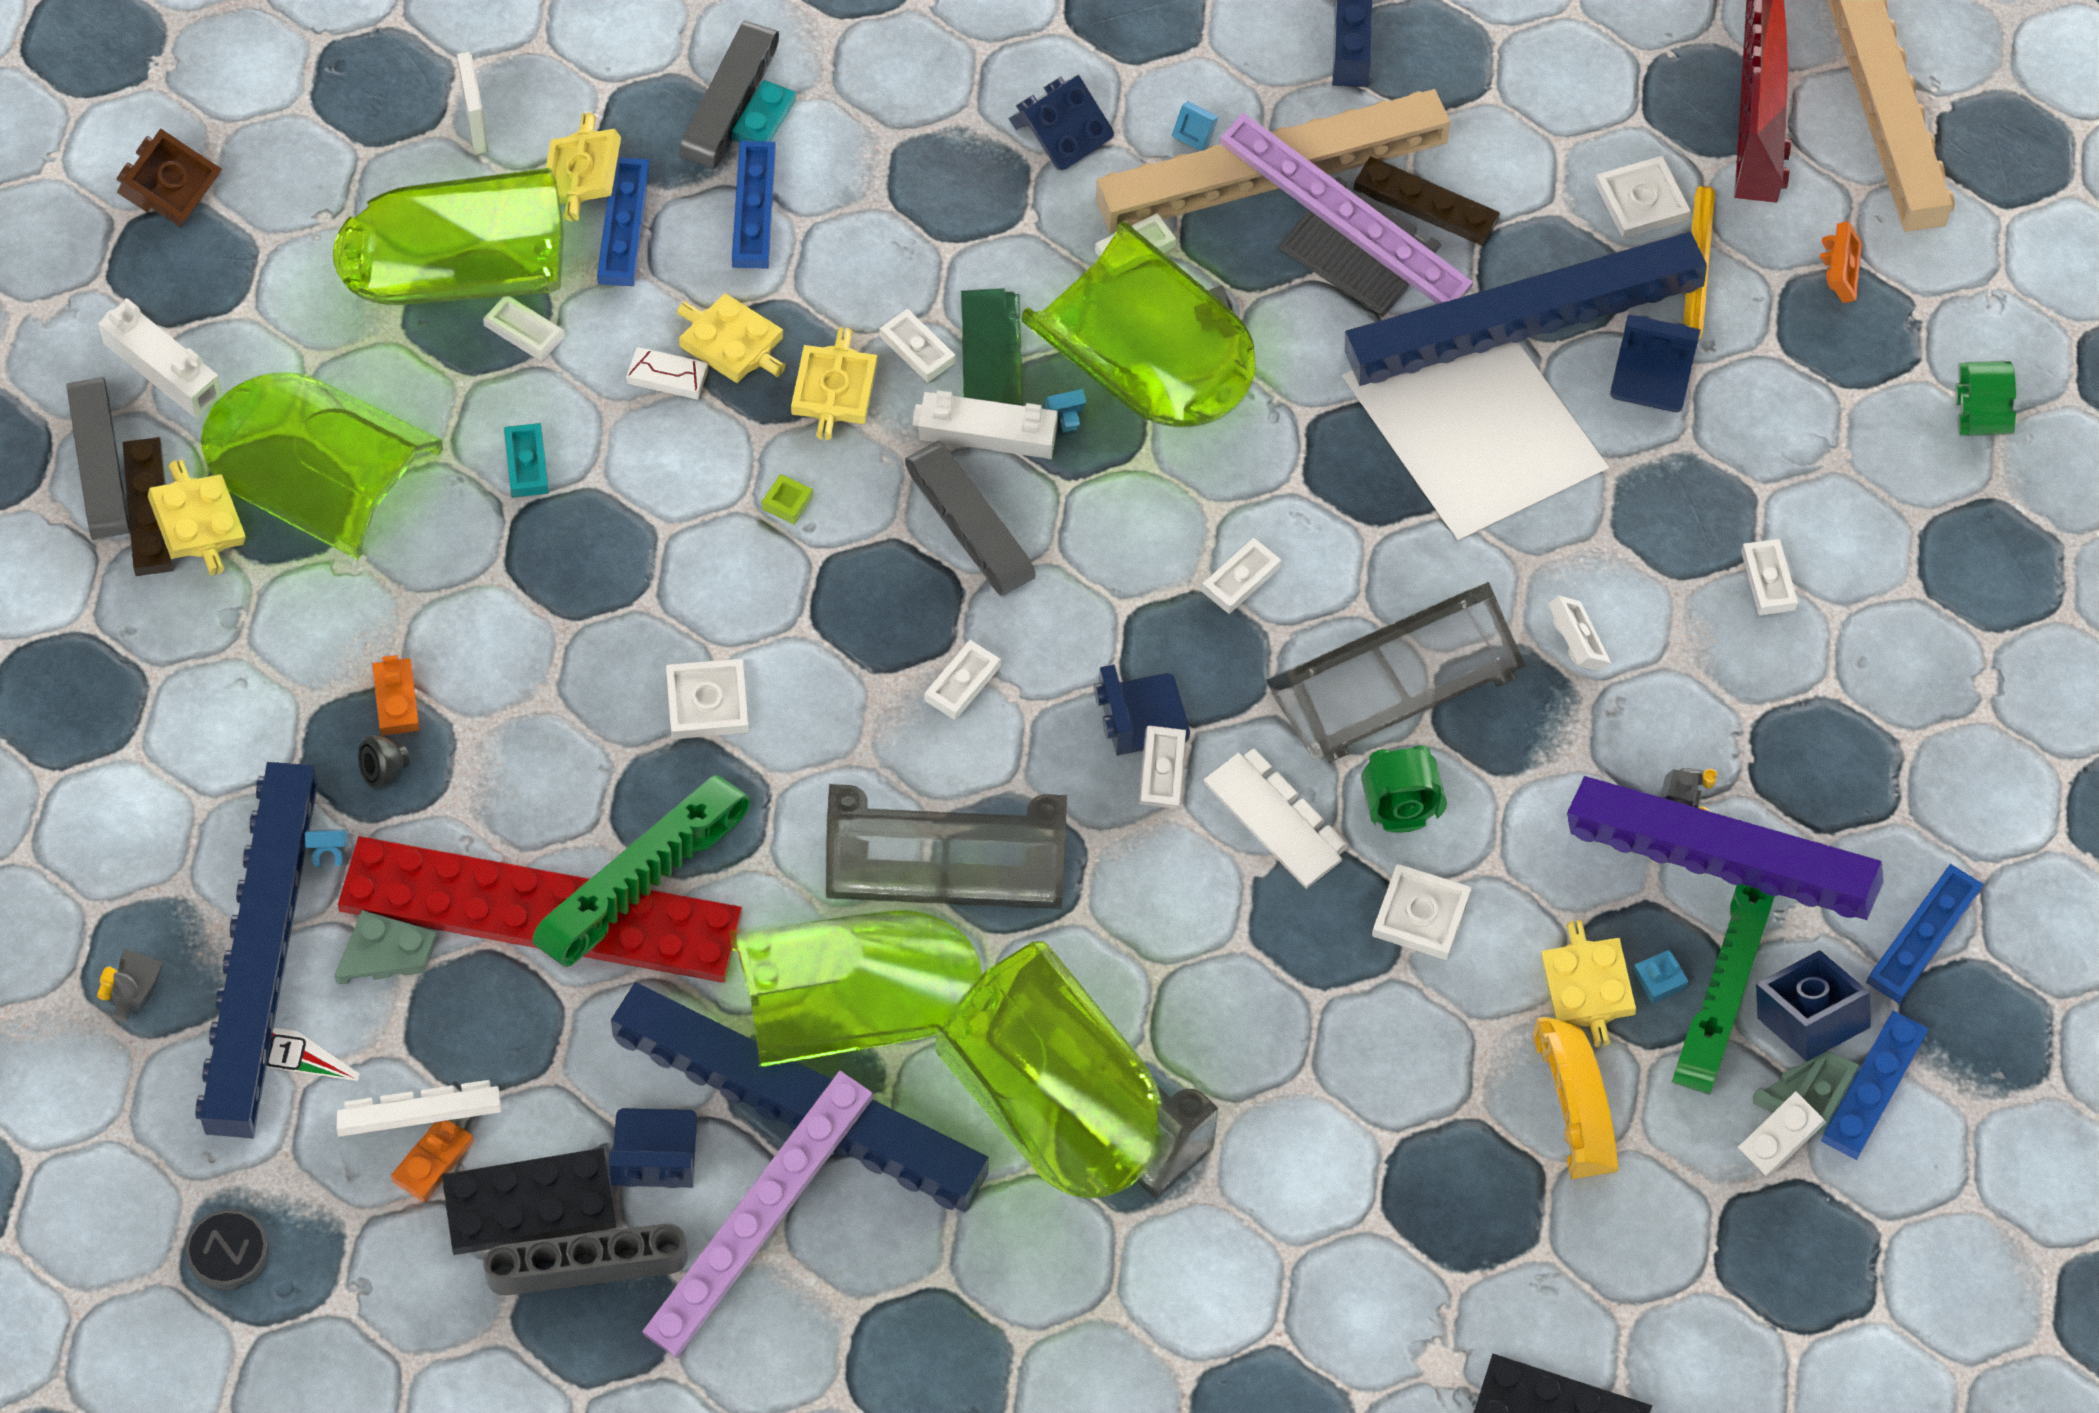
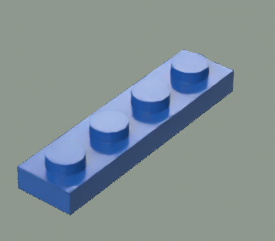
(753, 204)
(623, 223)
(1924, 933)
(1874, 1085)

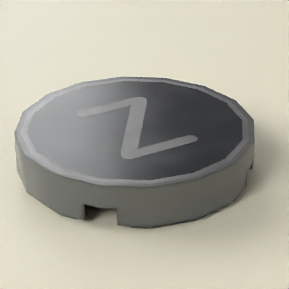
(227, 1249)

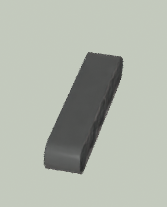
(729, 94)
(97, 458)
(970, 518)
(566, 1250)

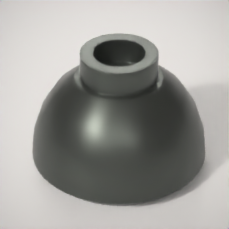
(381, 761)

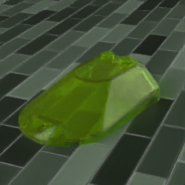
(455, 241)
(1151, 335)
(310, 454)
(851, 981)
(1054, 1074)

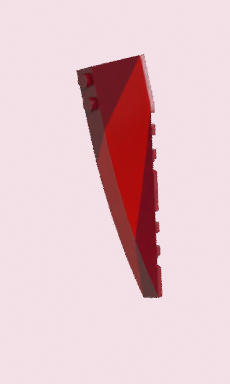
(1763, 104)

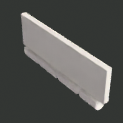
(1268, 815)
(404, 1110)

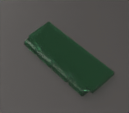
(992, 346)

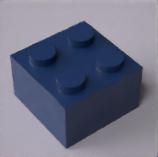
(1813, 1005)

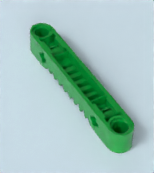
(691, 826)
(1701, 1054)

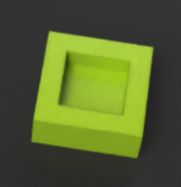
(787, 499)

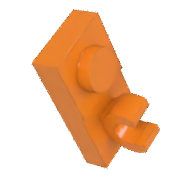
(1844, 261)
(395, 696)
(431, 1157)

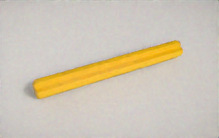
(1702, 231)

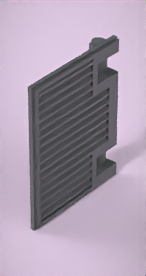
(1346, 264)

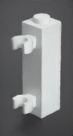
(160, 358)
(986, 424)

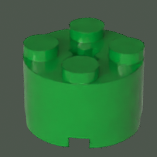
(1986, 398)
(1403, 788)

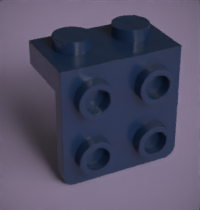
(1064, 121)
(1654, 363)
(1138, 704)
(653, 1148)

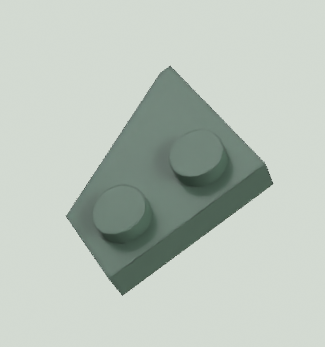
(385, 948)
(1818, 1081)

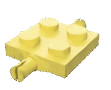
(584, 165)
(731, 338)
(834, 384)
(196, 517)
(1588, 982)

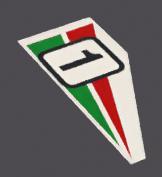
(298, 1054)

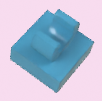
(1195, 126)
(1067, 407)
(327, 841)
(1660, 976)

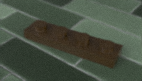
(1426, 201)
(143, 471)

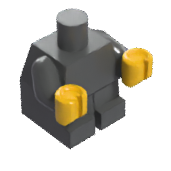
(1684, 783)
(133, 983)

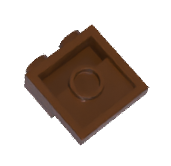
(167, 177)

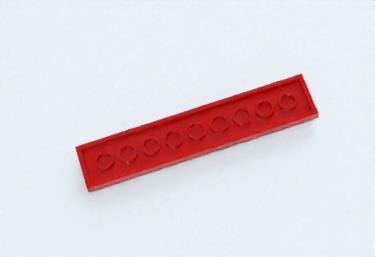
(511, 900)

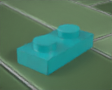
(764, 113)
(526, 460)

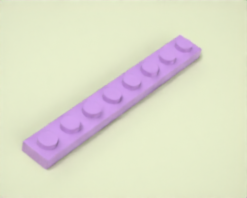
(1344, 211)
(758, 1214)

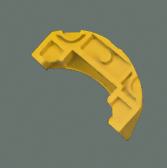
(1580, 1097)

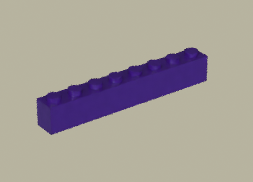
(1726, 848)

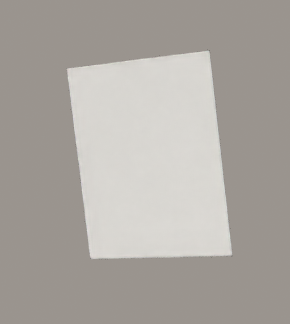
(1480, 435)

